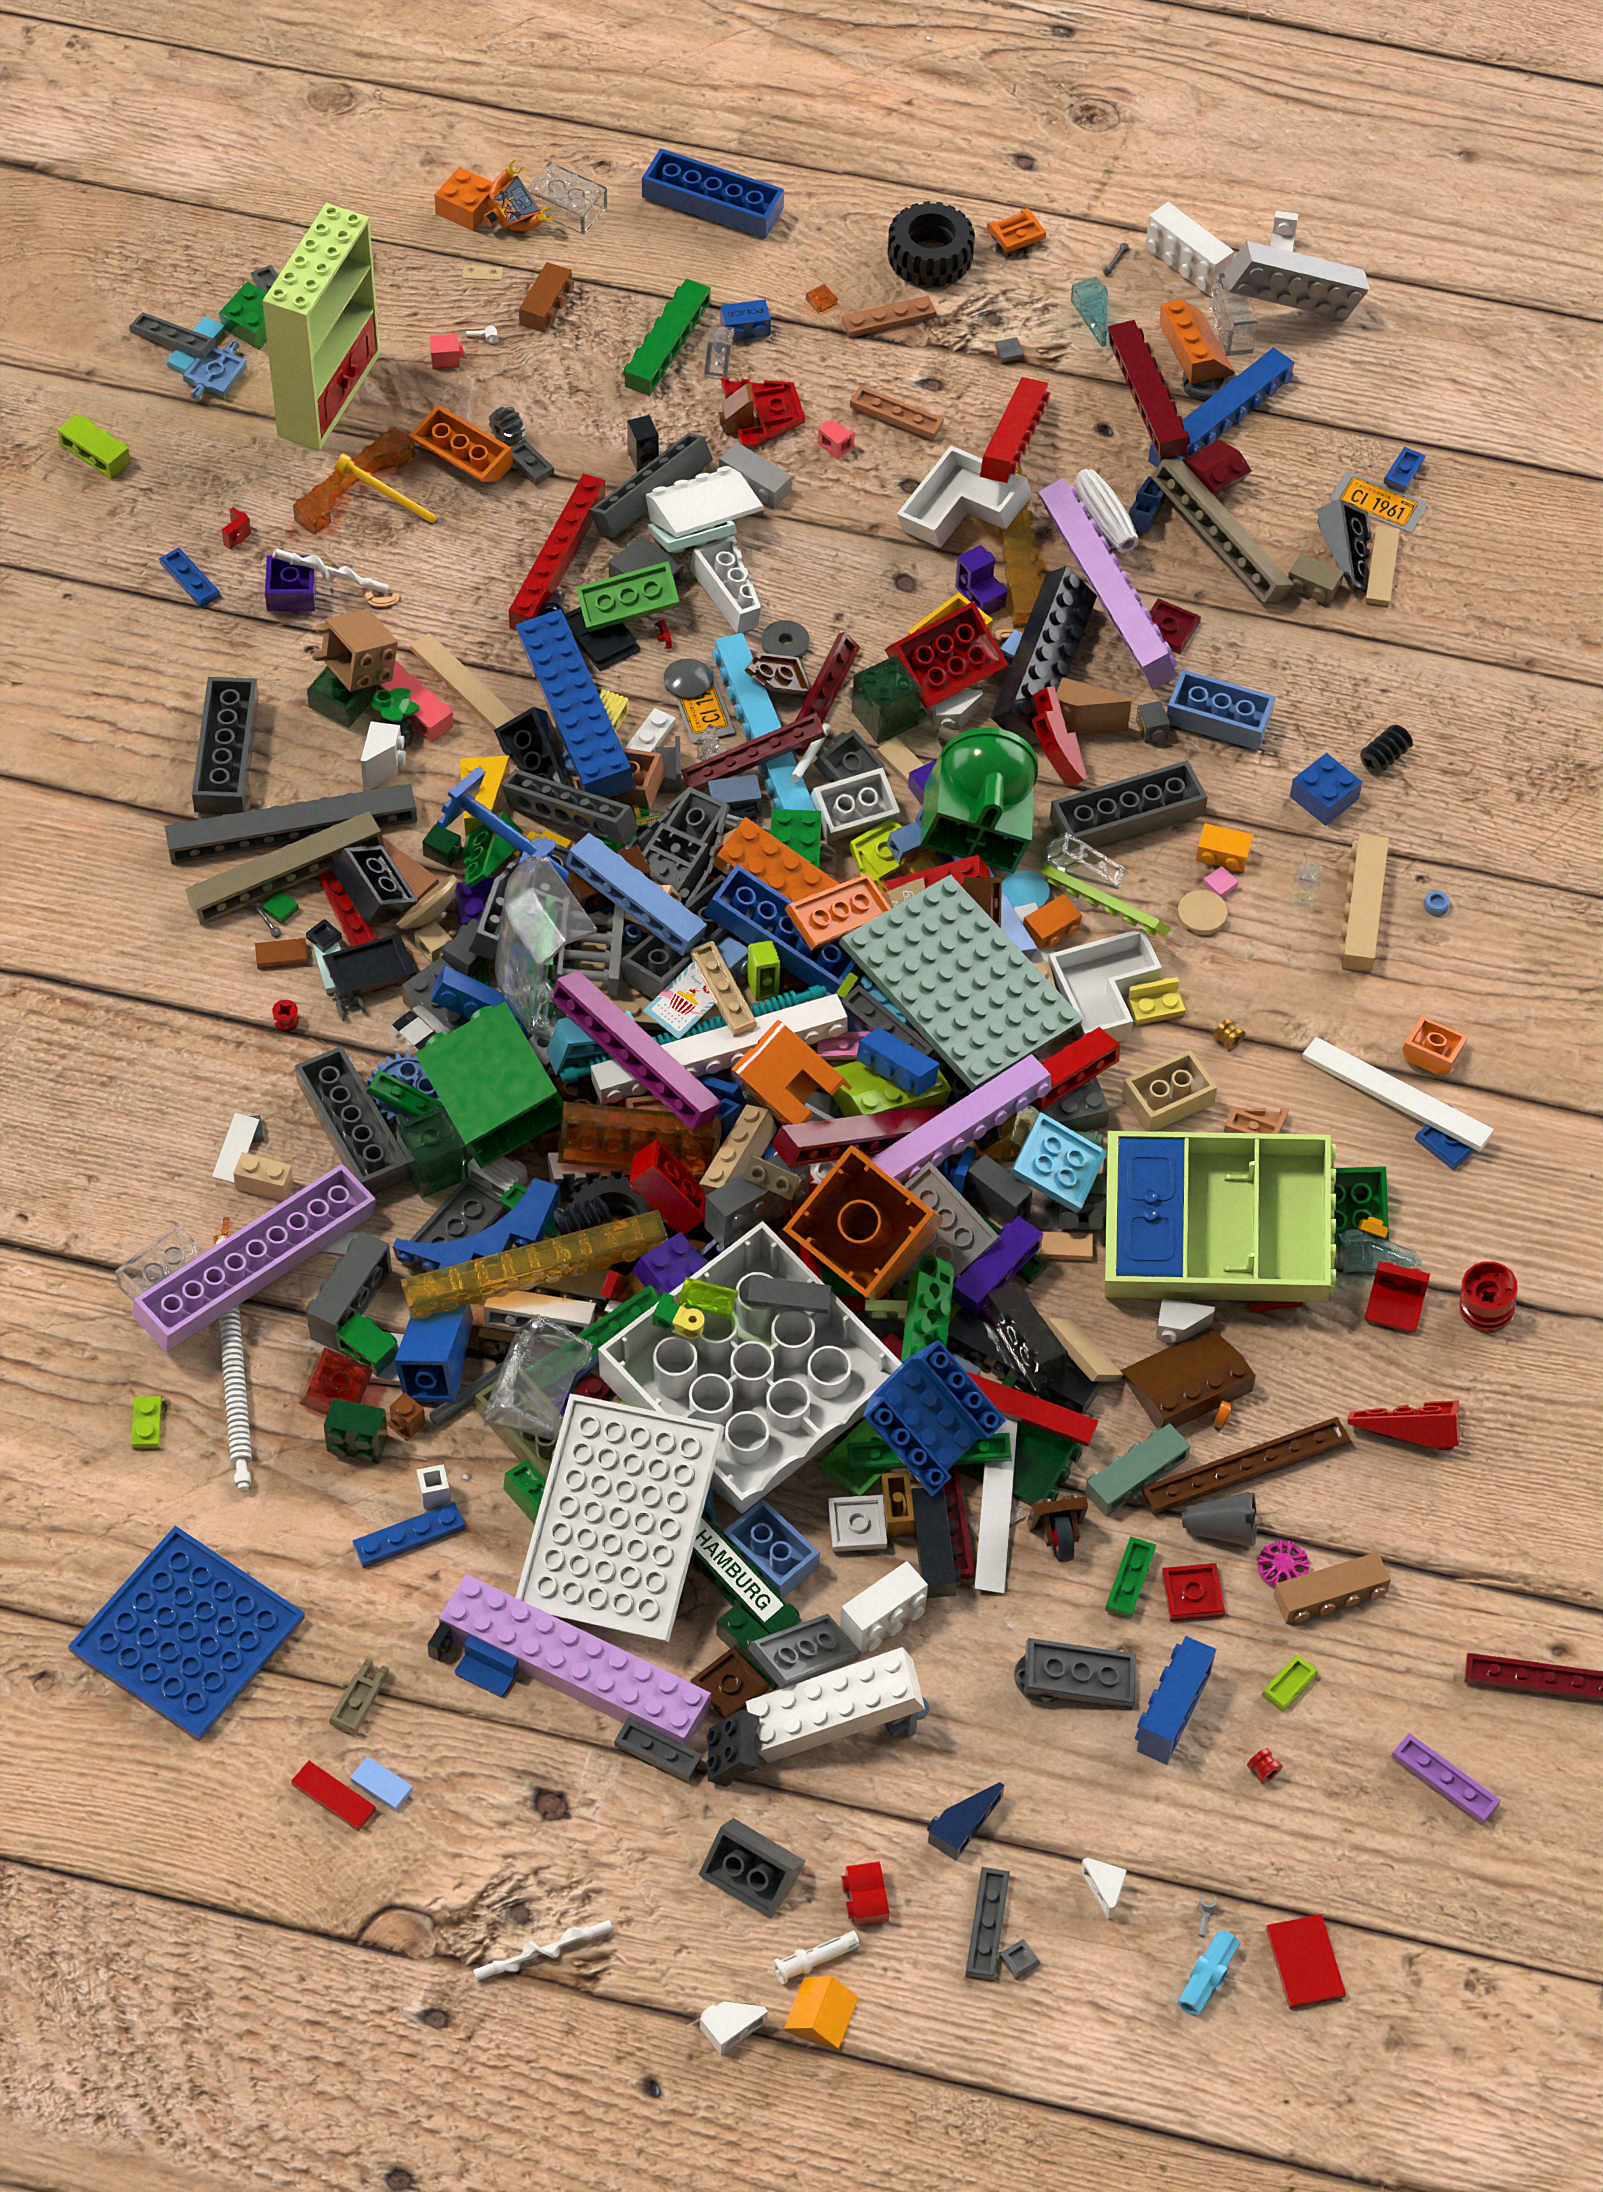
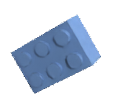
(773, 1547)

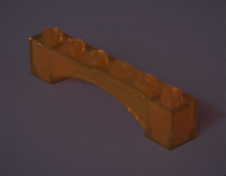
(388, 451)

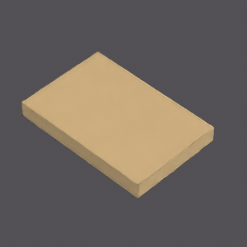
(1084, 1350)

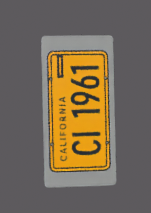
(1380, 501)
(705, 710)

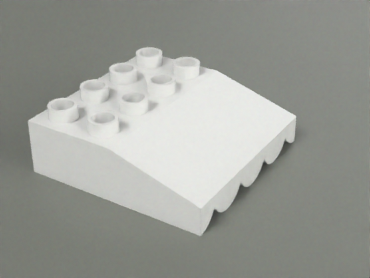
(767, 1375)

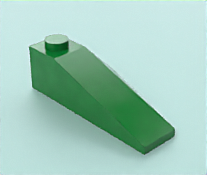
(485, 851)

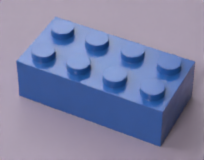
(1175, 1699)

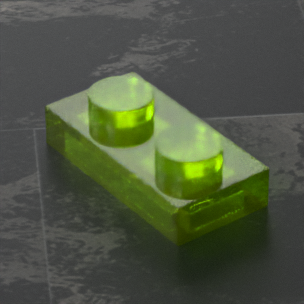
(708, 1298)

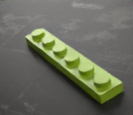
(1111, 905)

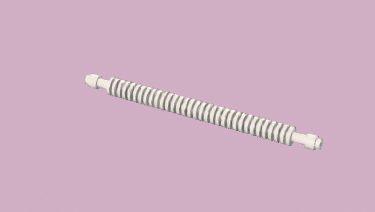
(235, 1395)

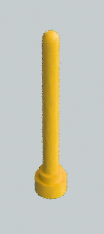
(346, 466)

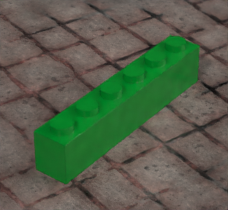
(667, 337)

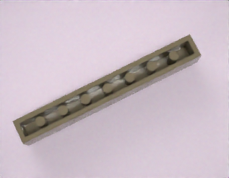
(1222, 531)
(280, 868)

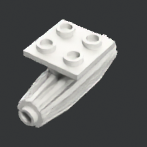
(1106, 511)

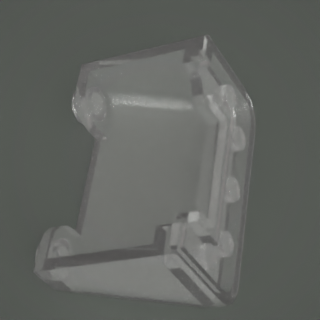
(537, 1378)

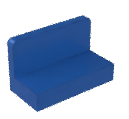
(487, 1667)

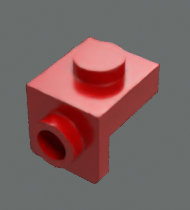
(237, 530)

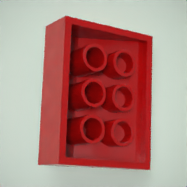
(949, 654)

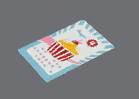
(681, 1002)

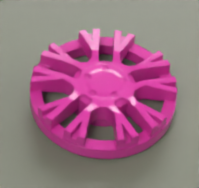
(1282, 1563)

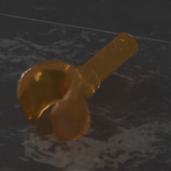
(224, 1231)

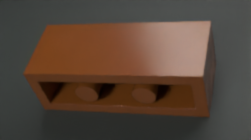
(546, 297)

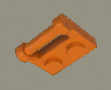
(1023, 233)

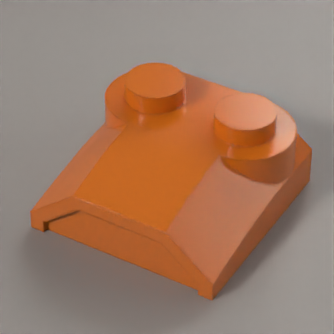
(1433, 1046)

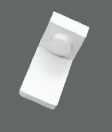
(1284, 230)

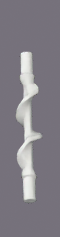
(329, 573)
(532, 1950)

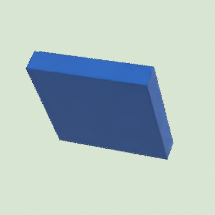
(1444, 1147)

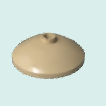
(430, 906)

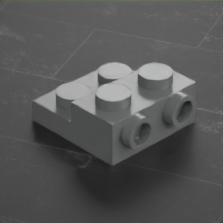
(846, 757)

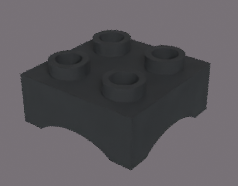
(732, 1748)

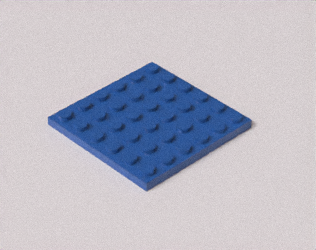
(186, 1632)

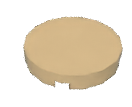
(1202, 912)

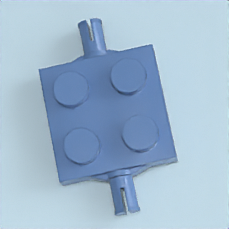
(215, 372)

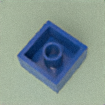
(1325, 789)

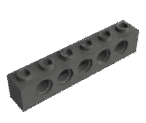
(569, 806)

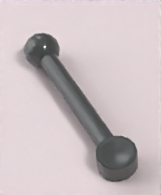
(1124, 247)
(275, 931)

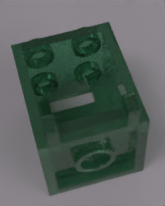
(886, 700)
(433, 1150)

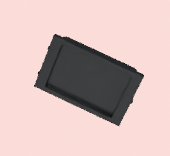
(603, 645)
(369, 966)

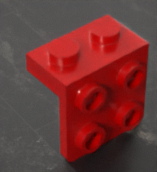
(1397, 1296)

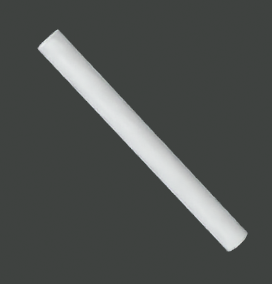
(808, 756)

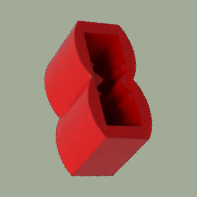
(866, 1893)

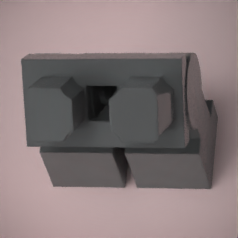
(1093, 1211)

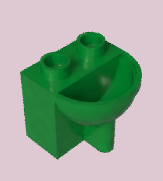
(981, 798)

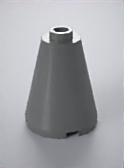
(1224, 1519)

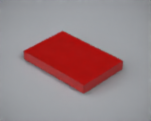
(1305, 1961)

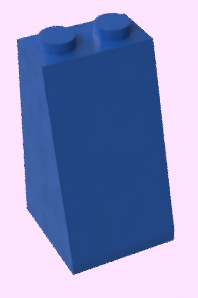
(434, 1355)

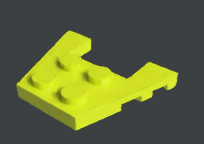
(874, 856)

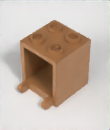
(357, 649)

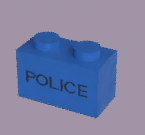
(748, 318)

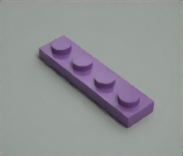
(1446, 1778)

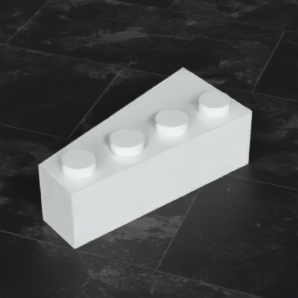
(727, 582)

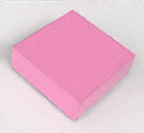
(1220, 882)

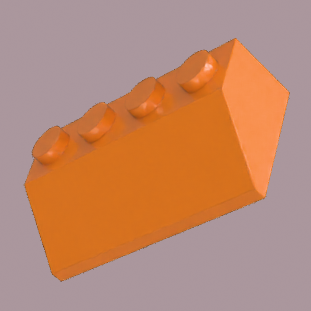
(1193, 342)
(463, 445)

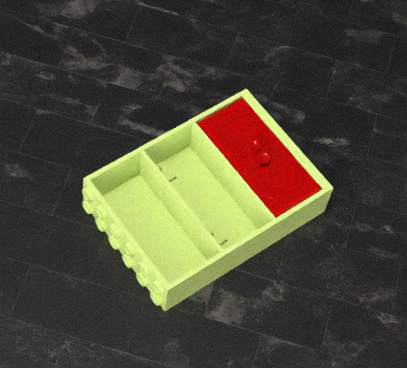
(322, 326)

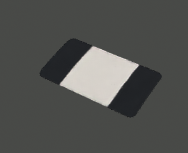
(414, 1029)

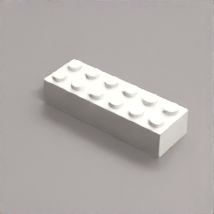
(836, 1705)

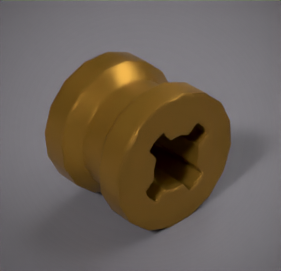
(1229, 1034)

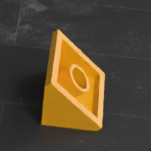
(822, 2011)

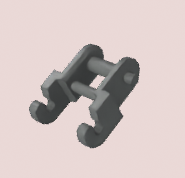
(356, 1000)

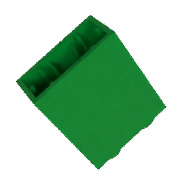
(491, 1083)

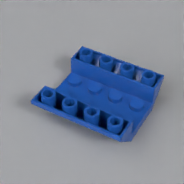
(931, 1414)

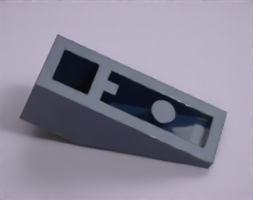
(962, 1821)

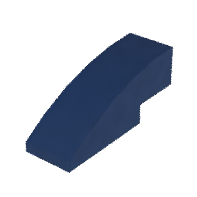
(1147, 505)

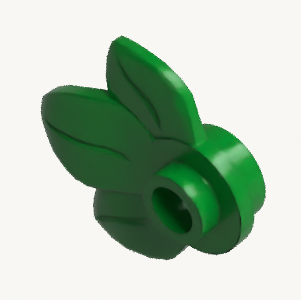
(394, 703)

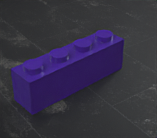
(997, 1265)

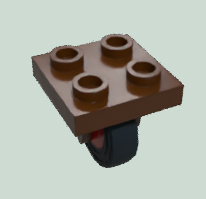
(1059, 1523)

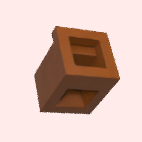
(406, 1416)

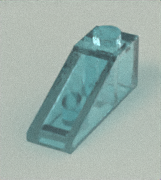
(1091, 303)
(1363, 1251)

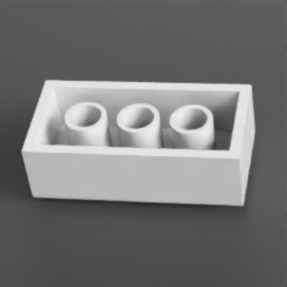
(1187, 246)

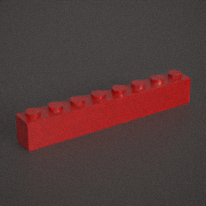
(1015, 430)
(557, 550)

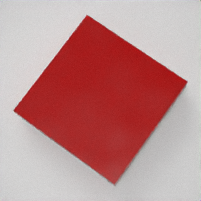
(1193, 1592)

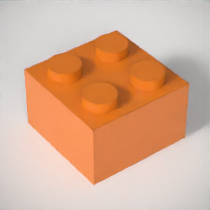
(463, 198)

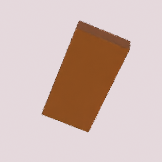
(281, 953)

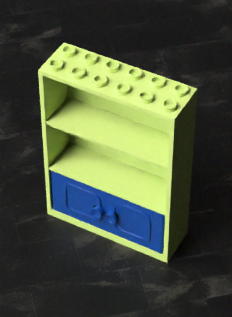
(1220, 1216)

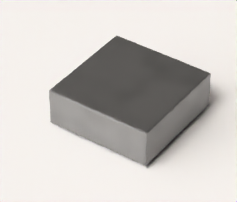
(1009, 350)
(1019, 1959)

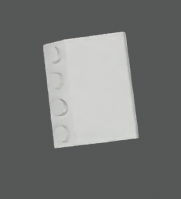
(702, 502)

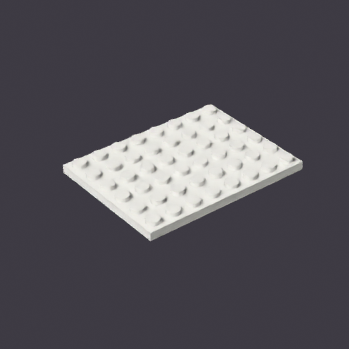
(619, 1516)

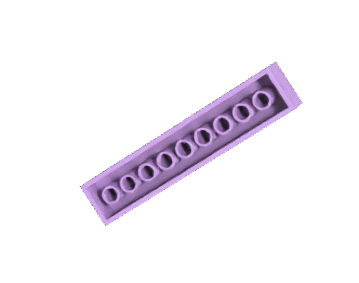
(1109, 583)
(253, 1257)
(577, 1661)

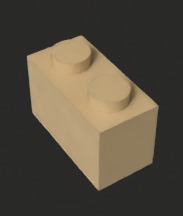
(263, 1177)

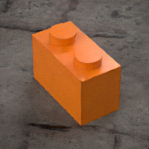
(1053, 922)

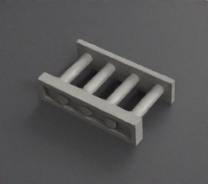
(609, 958)

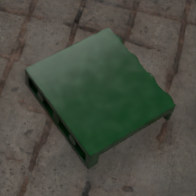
(1039, 1461)

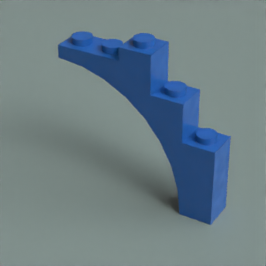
(521, 1227)

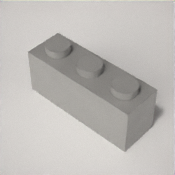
(764, 478)

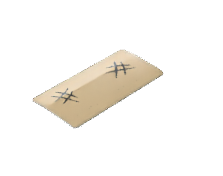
(482, 272)

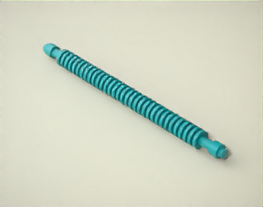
(815, 992)

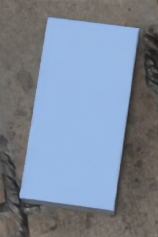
(381, 1783)

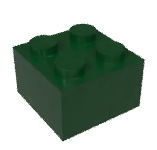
(355, 1430)

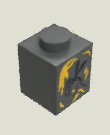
(1152, 721)

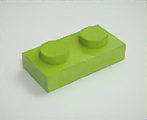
(146, 1422)

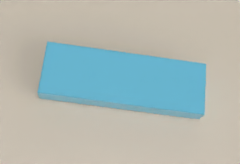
(181, 361)

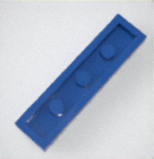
(408, 1534)

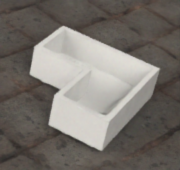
(957, 490)
(1097, 976)

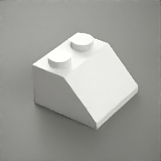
(382, 754)

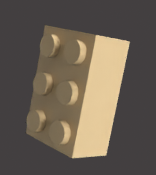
(1169, 1091)

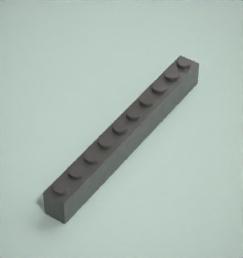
(285, 823)

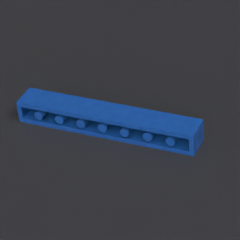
(1234, 401)

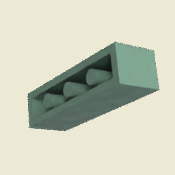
(1138, 1468)

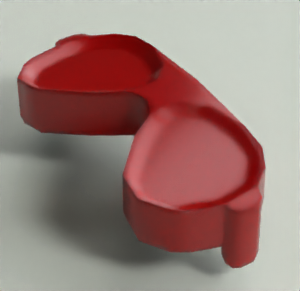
(665, 634)

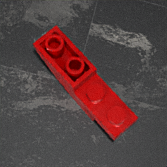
(1057, 744)

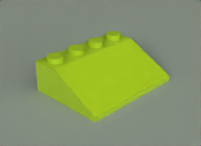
(876, 1094)

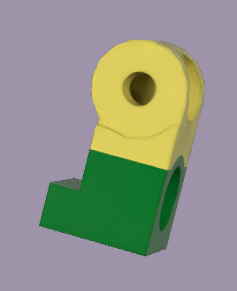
(677, 1319)

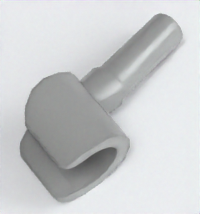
(1206, 1911)

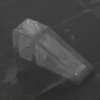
(1083, 861)

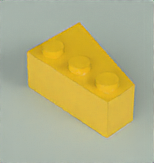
(490, 790)

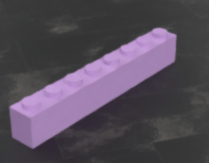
(966, 1120)

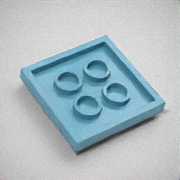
(1058, 1162)

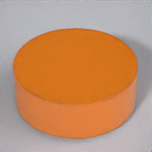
(1222, 1414)

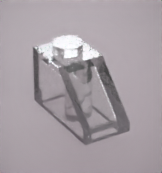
(719, 352)

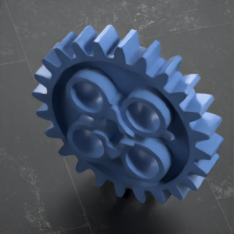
(397, 1069)

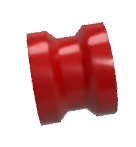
(282, 1021)
(1264, 1765)

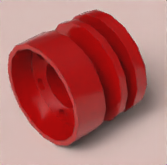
(1488, 1296)

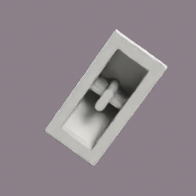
(1104, 1882)

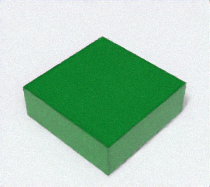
(280, 907)

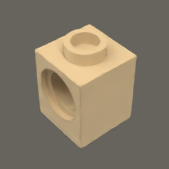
(430, 940)

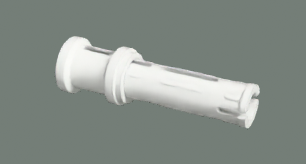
(804, 1961)

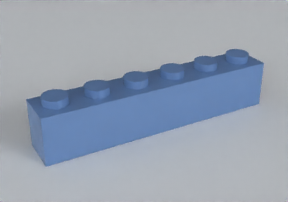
(636, 894)

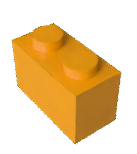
(1224, 847)

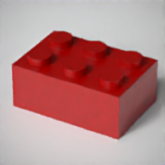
(668, 1187)

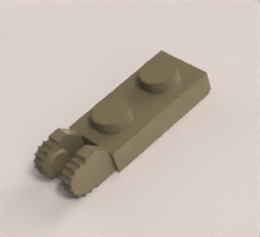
(358, 1698)

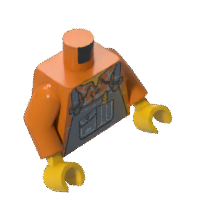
(513, 204)

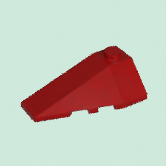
(1432, 1425)

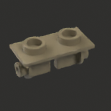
(772, 1177)

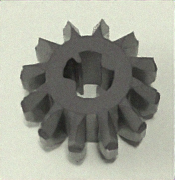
(507, 425)

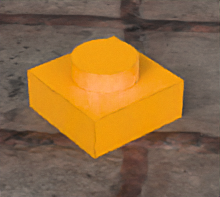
(1373, 1226)

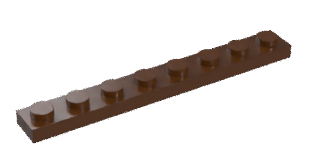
(1245, 1465)

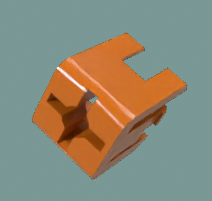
(784, 1074)

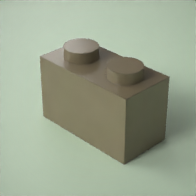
(1316, 579)

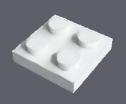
(857, 1523)

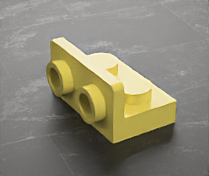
(1155, 1001)

